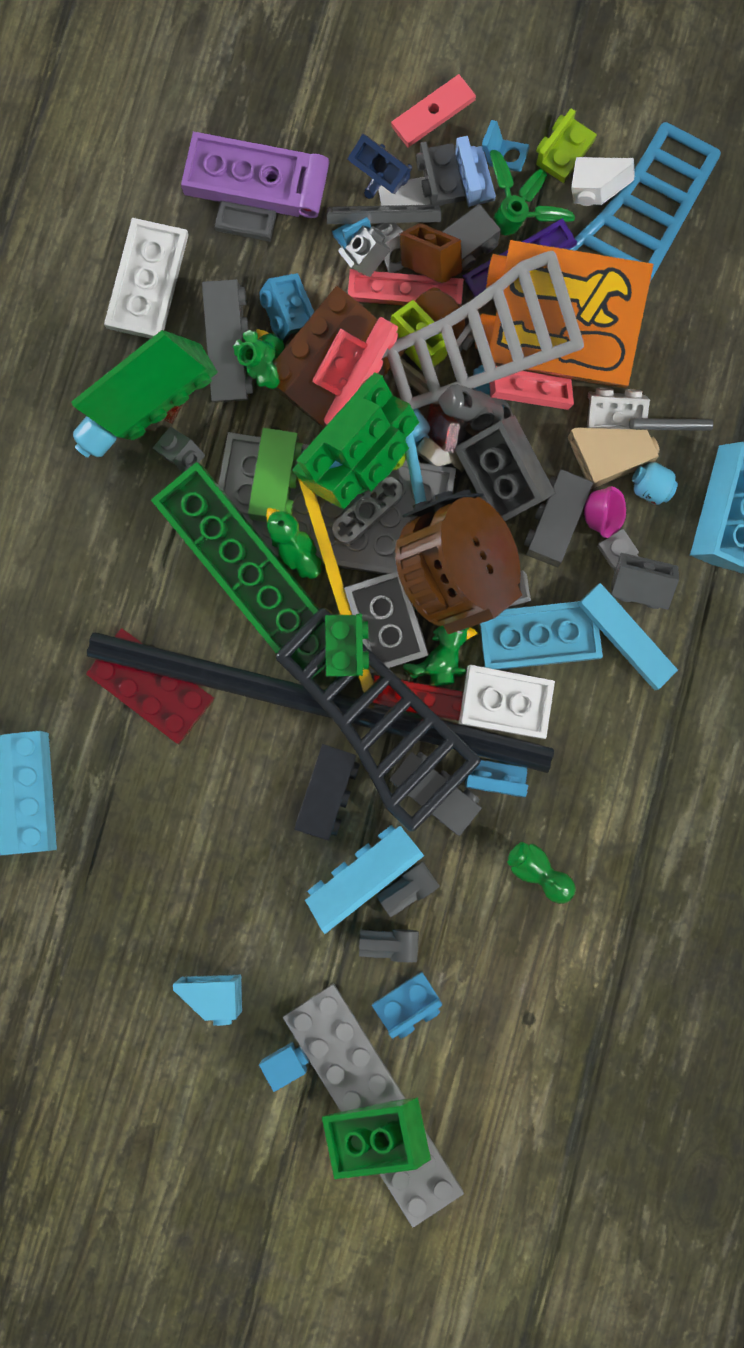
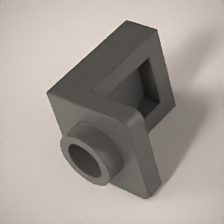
(178, 449)

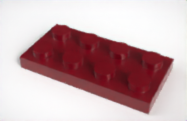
(161, 700)

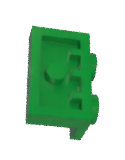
(345, 645)

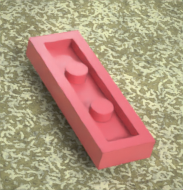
(534, 389)

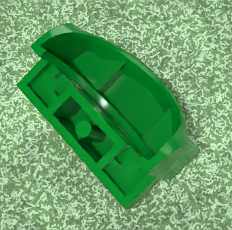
(364, 438)

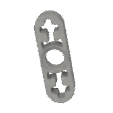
(346, 520)

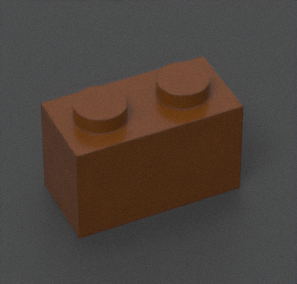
(431, 252)

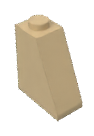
(611, 452)

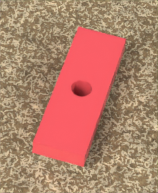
(444, 101)

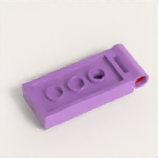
(240, 174)

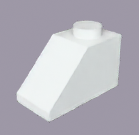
(600, 179)

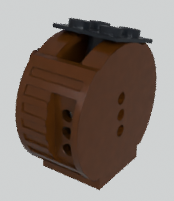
(458, 561)

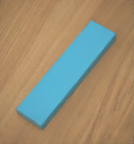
(627, 637)

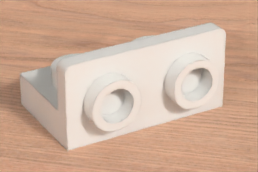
(616, 409)

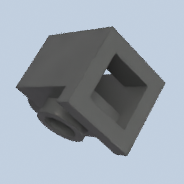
(365, 250)

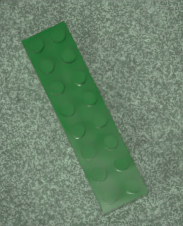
(240, 561)

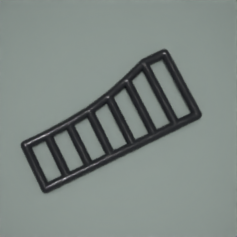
(361, 746)

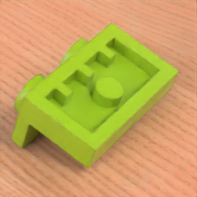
(567, 142)

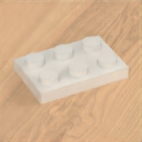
(506, 702)

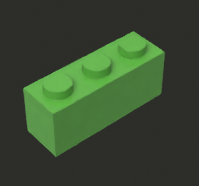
(274, 473)

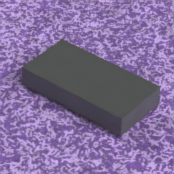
(245, 221)

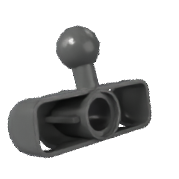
(473, 408)

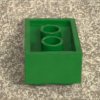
(377, 1139)

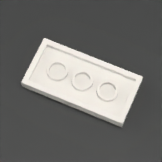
(146, 278)

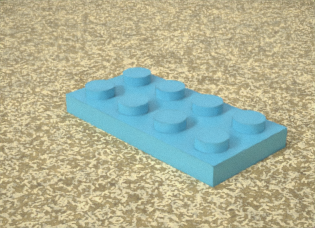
(539, 637)

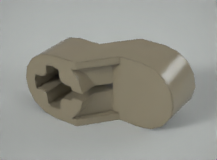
(434, 455)

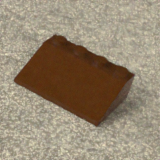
(309, 347)

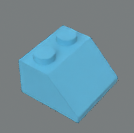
(212, 996)

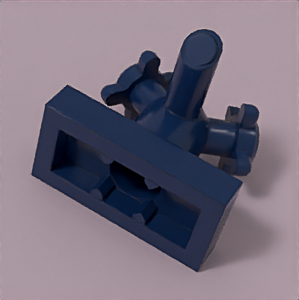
(380, 166)

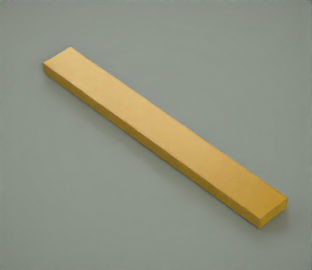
(330, 564)

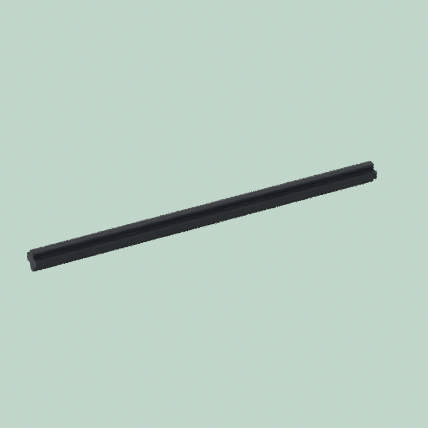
(297, 697)

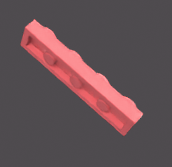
(398, 287)

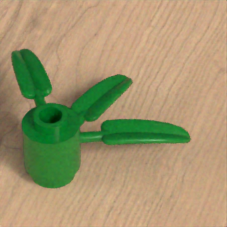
(514, 208)

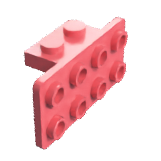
(353, 362)

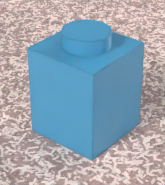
(284, 1066)

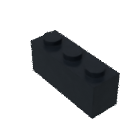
(327, 792)

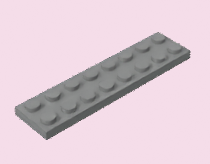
(360, 1079)

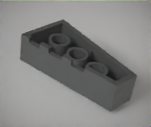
(224, 326)

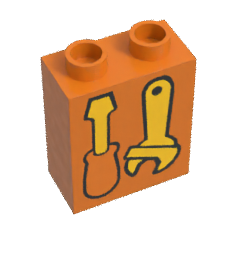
(607, 303)

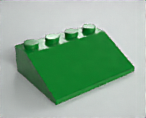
(147, 385)

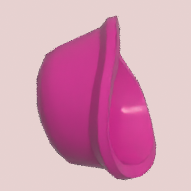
(605, 511)

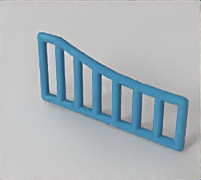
(624, 197)

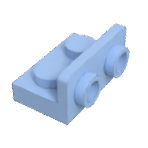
(474, 172)

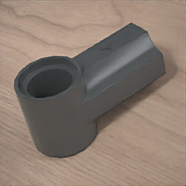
(413, 886)
(397, 945)

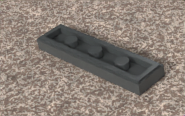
(384, 214)

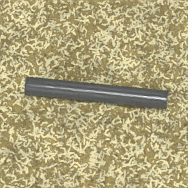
(671, 424)

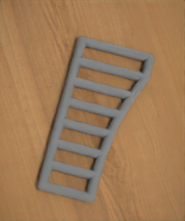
(470, 310)

